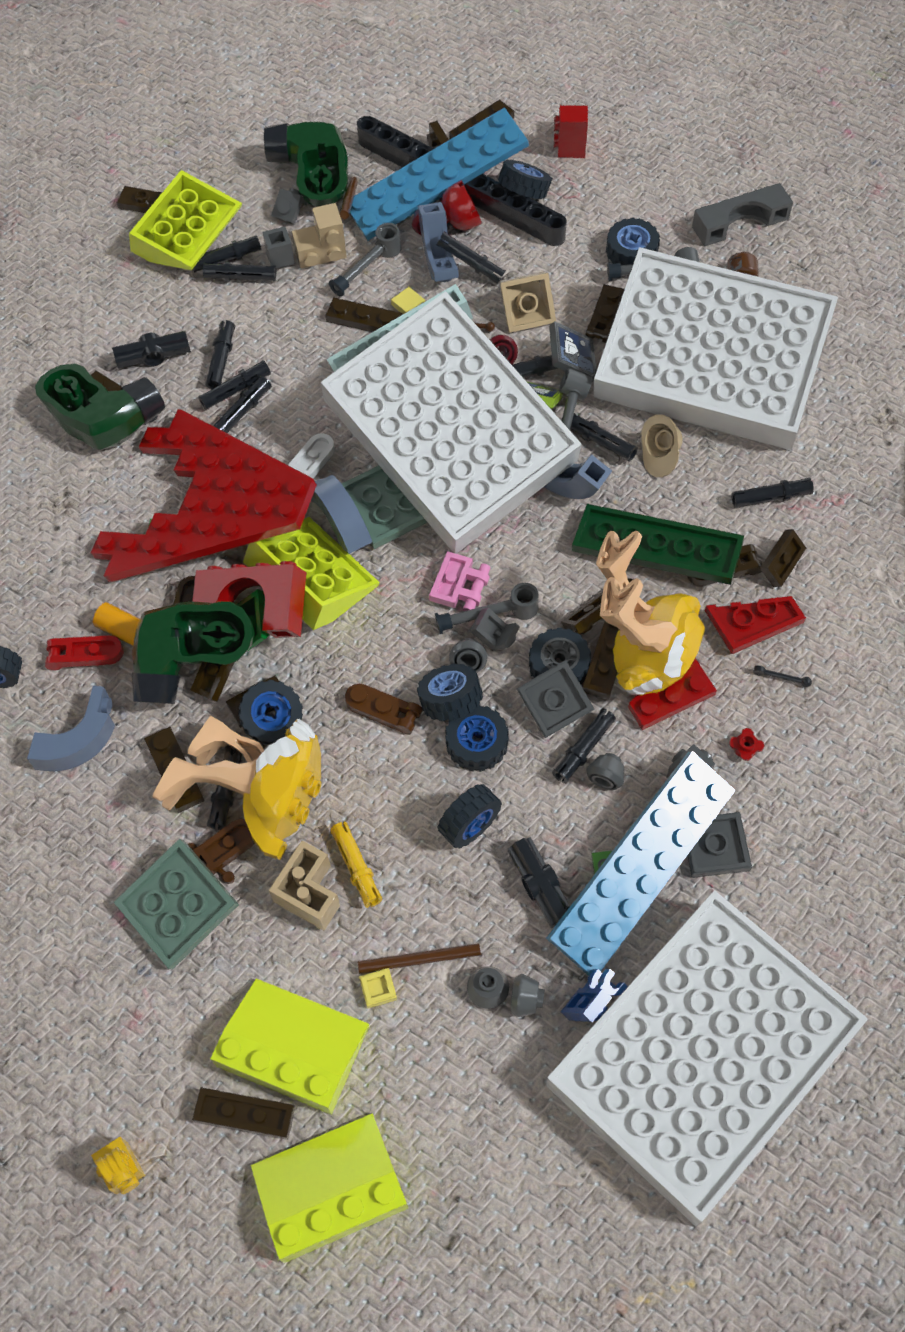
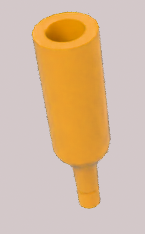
(116, 622)

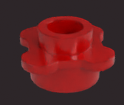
(743, 751)

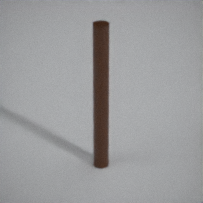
(348, 198)
(419, 958)

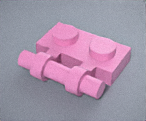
(451, 580)

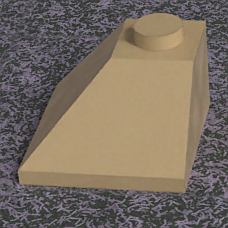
(528, 301)

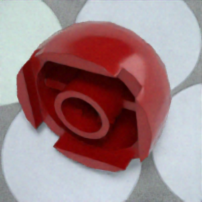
(460, 207)

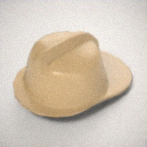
(660, 445)

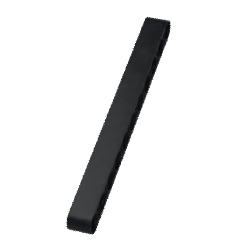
(484, 191)

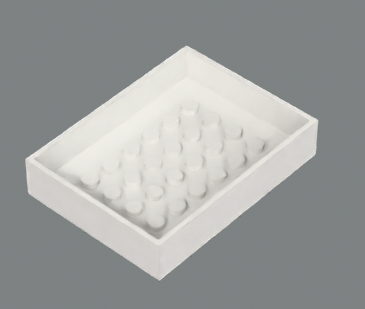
(714, 348)
(450, 421)
(705, 1056)

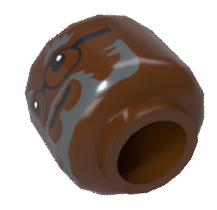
(744, 263)

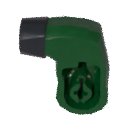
(319, 156)
(94, 413)
(182, 636)

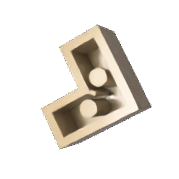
(323, 241)
(300, 888)

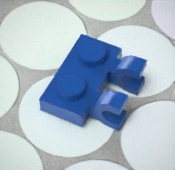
(590, 1001)

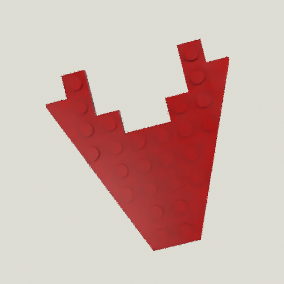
(231, 501)

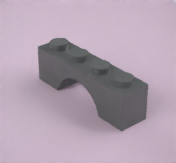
(766, 205)

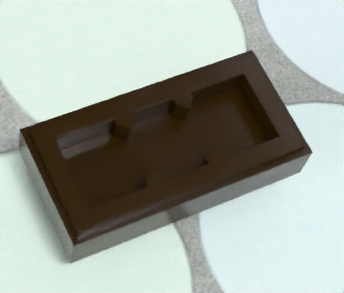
(137, 199)

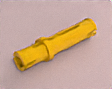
(360, 874)

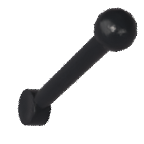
(760, 670)

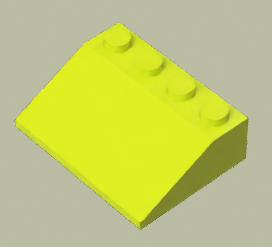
(182, 223)
(332, 576)
(290, 1045)
(327, 1188)

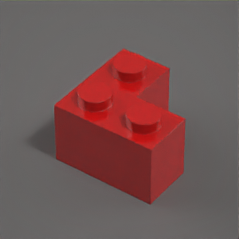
(572, 131)

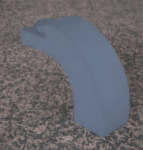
(432, 225)
(580, 480)
(341, 514)
(79, 744)

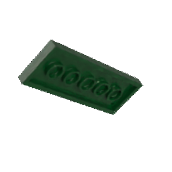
(664, 543)

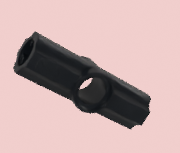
(151, 349)
(539, 880)

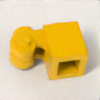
(118, 1166)

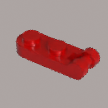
(83, 651)

